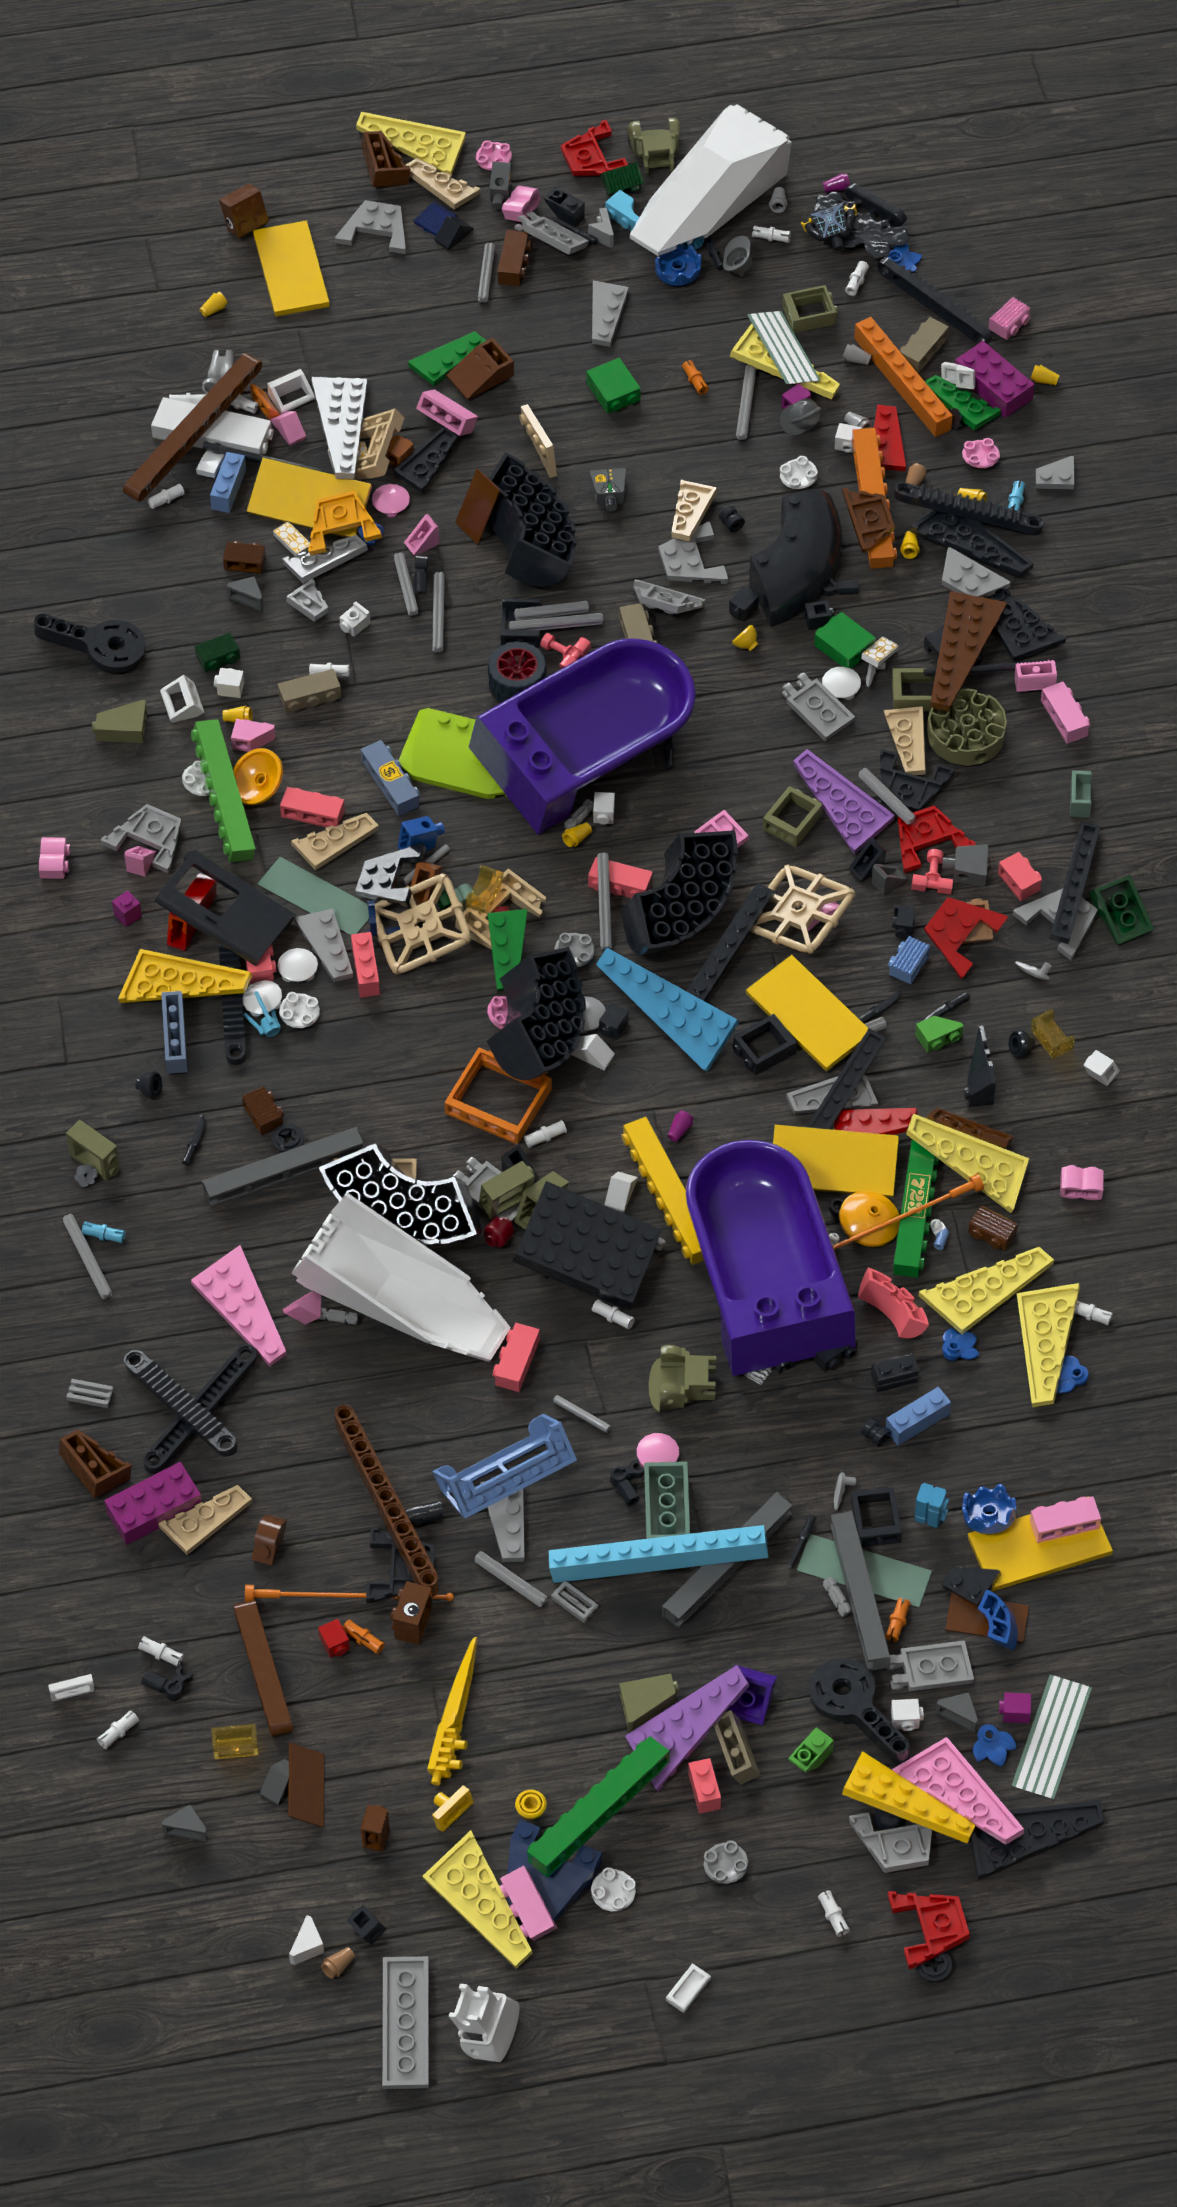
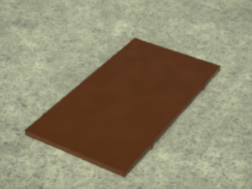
(477, 506)
(967, 1619)
(306, 1785)

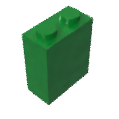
(613, 385)
(843, 640)

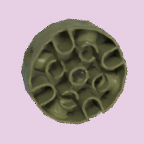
(970, 730)

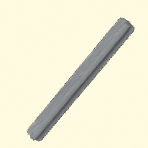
(746, 402)
(438, 612)
(558, 622)
(604, 900)
(87, 1256)

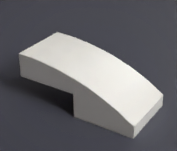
(959, 375)
(210, 464)

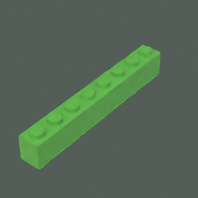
(223, 791)

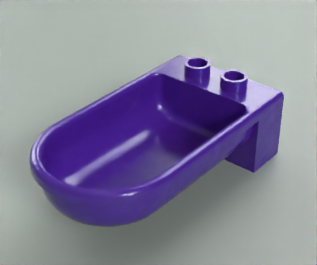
(582, 725)
(767, 1256)

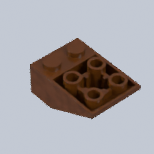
(482, 369)

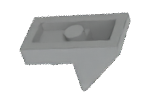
(602, 228)

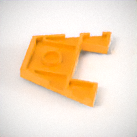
(338, 514)

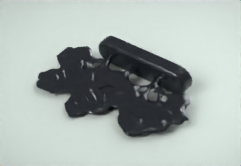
(865, 227)

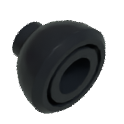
(1020, 1043)
(149, 1084)
(886, 1820)

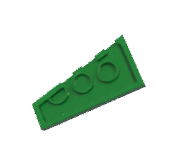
(439, 362)
(973, 412)
(506, 939)

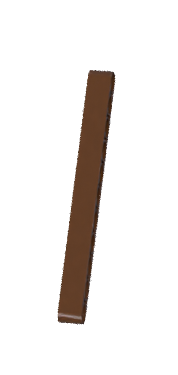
(192, 427)
(384, 1491)

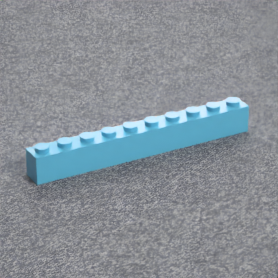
(658, 1554)

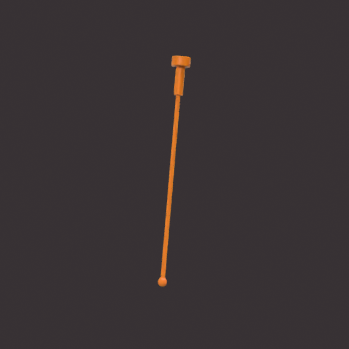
(975, 1183)
(251, 1593)

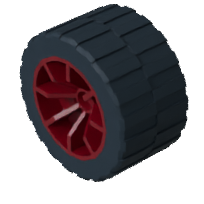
(514, 669)

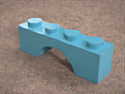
(621, 209)

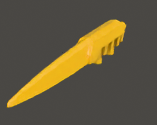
(448, 1732)

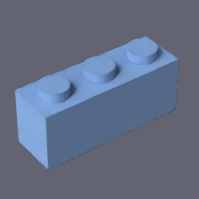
(228, 482)
(918, 1416)

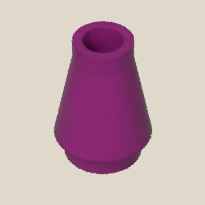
(836, 183)
(681, 1123)

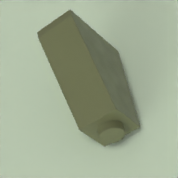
(122, 723)
(531, 1196)
(646, 1698)

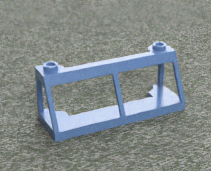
(474, 1499)

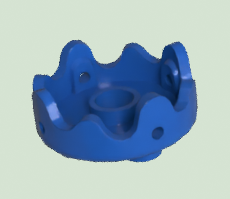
(680, 256)
(988, 1500)

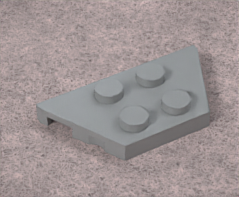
(969, 577)
(666, 599)

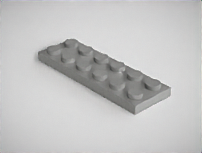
(405, 2022)

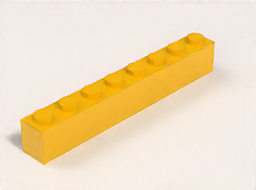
(664, 1183)

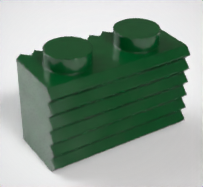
(622, 179)
(217, 652)

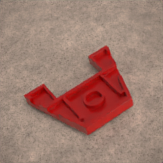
(584, 154)
(928, 829)
(954, 924)
(940, 1922)

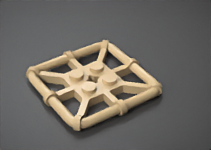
(810, 910)
(431, 929)

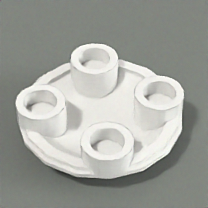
(798, 473)
(842, 682)
(194, 780)
(297, 965)
(270, 995)
(299, 1010)
(613, 1890)

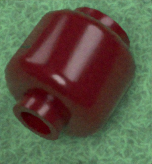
(499, 1232)

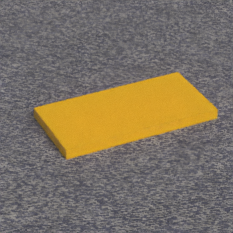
(291, 268)
(292, 492)
(808, 1012)
(842, 1159)
(1023, 1559)

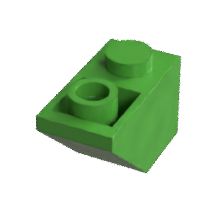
(937, 1032)
(812, 1751)

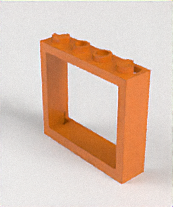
(483, 1120)

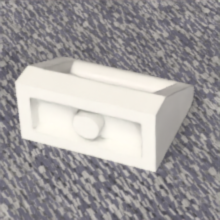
(289, 384)
(188, 688)

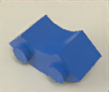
(1001, 1620)

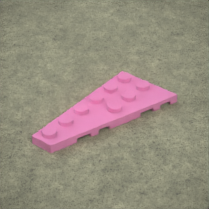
(237, 1298)
(954, 1782)

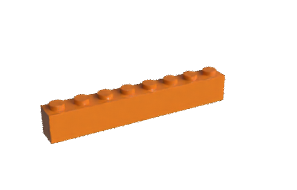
(903, 377)
(870, 479)

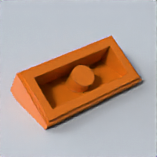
(264, 402)

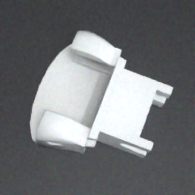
(488, 2015)

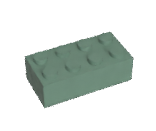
(666, 1499)

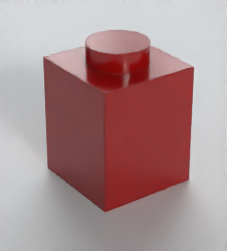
(334, 1638)

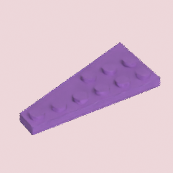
(847, 806)
(689, 1720)

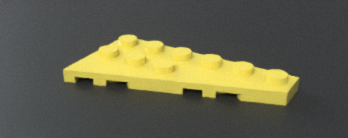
(421, 141)
(753, 352)
(998, 1168)
(983, 1290)
(1046, 1327)
(473, 1892)

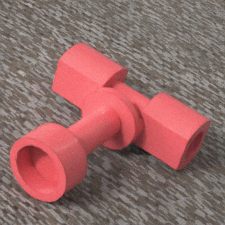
(570, 653)
(932, 878)

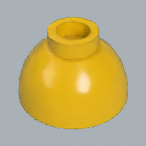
(746, 639)
(530, 1804)

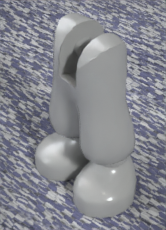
(217, 369)

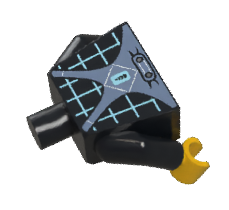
(831, 225)

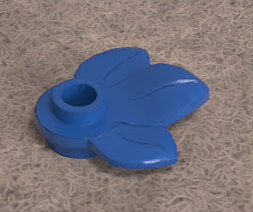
(903, 256)
(959, 1345)
(1068, 1379)
(993, 1748)

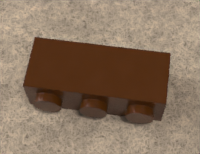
(513, 258)

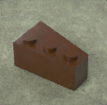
(382, 161)
(92, 1464)

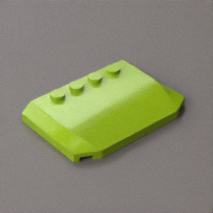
(441, 756)

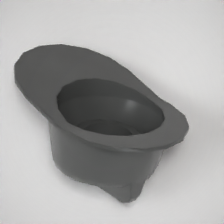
(737, 256)
(800, 416)

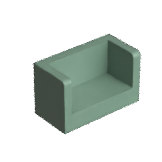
(1080, 794)

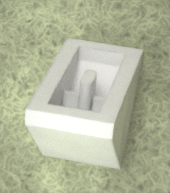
(594, 1051)
(620, 1191)
(307, 1944)

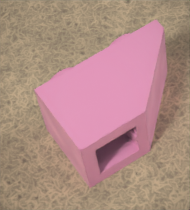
(251, 735)

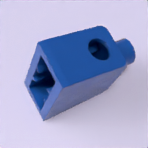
(419, 831)

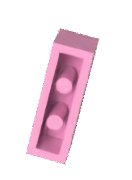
(447, 412)
(1065, 712)
(1065, 1519)
(527, 1903)

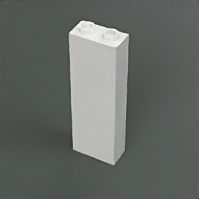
(229, 429)

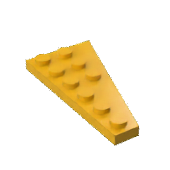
(168, 973)
(890, 1792)

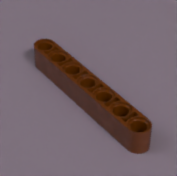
(263, 1668)

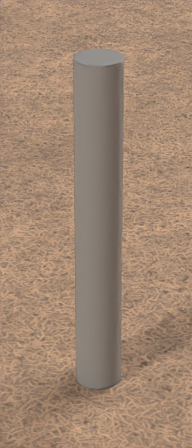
(432, 859)
(581, 1413)

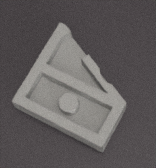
(1056, 475)
(308, 601)

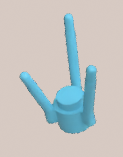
(269, 1025)

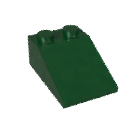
(1121, 909)

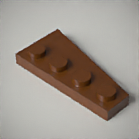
(970, 1128)

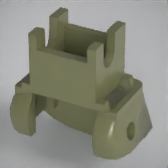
(655, 146)
(680, 1378)

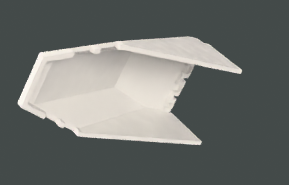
(714, 181)
(398, 1282)

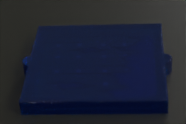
(433, 218)

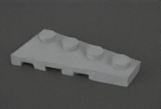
(607, 310)
(308, 567)
(326, 942)
(810, 1098)
(508, 1526)

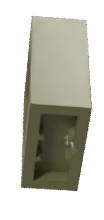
(805, 297)
(906, 675)
(782, 829)
(93, 1149)
(505, 1189)

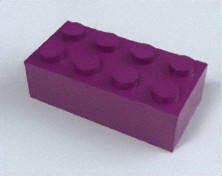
(997, 379)
(151, 1501)

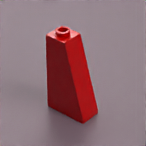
(203, 892)

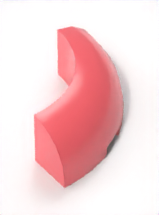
(894, 1303)

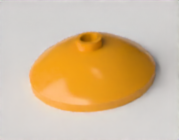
(258, 775)
(857, 1217)

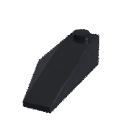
(981, 1076)

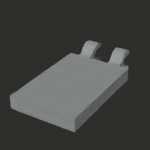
(552, 233)
(818, 707)
(482, 1174)
(932, 1666)

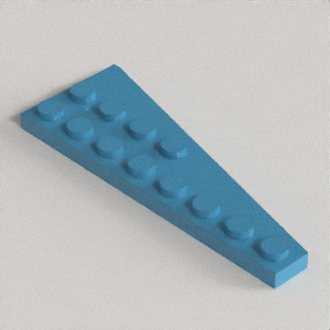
(685, 1018)

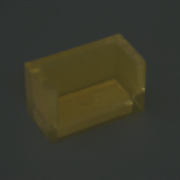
(485, 889)
(1051, 1035)
(234, 1741)

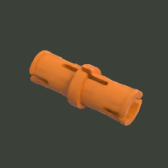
(695, 377)
(897, 1620)
(363, 1636)

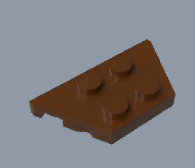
(869, 517)

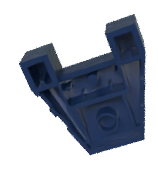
(565, 1882)

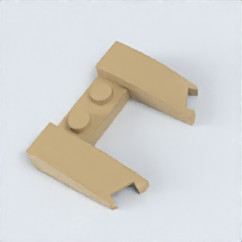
(380, 429)
(515, 890)

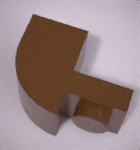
(268, 1535)

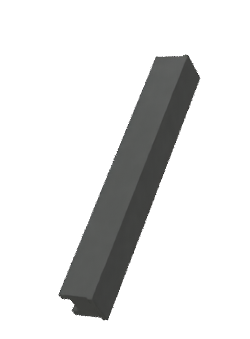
(280, 1167)
(712, 1577)
(860, 1591)

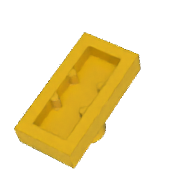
(451, 1807)

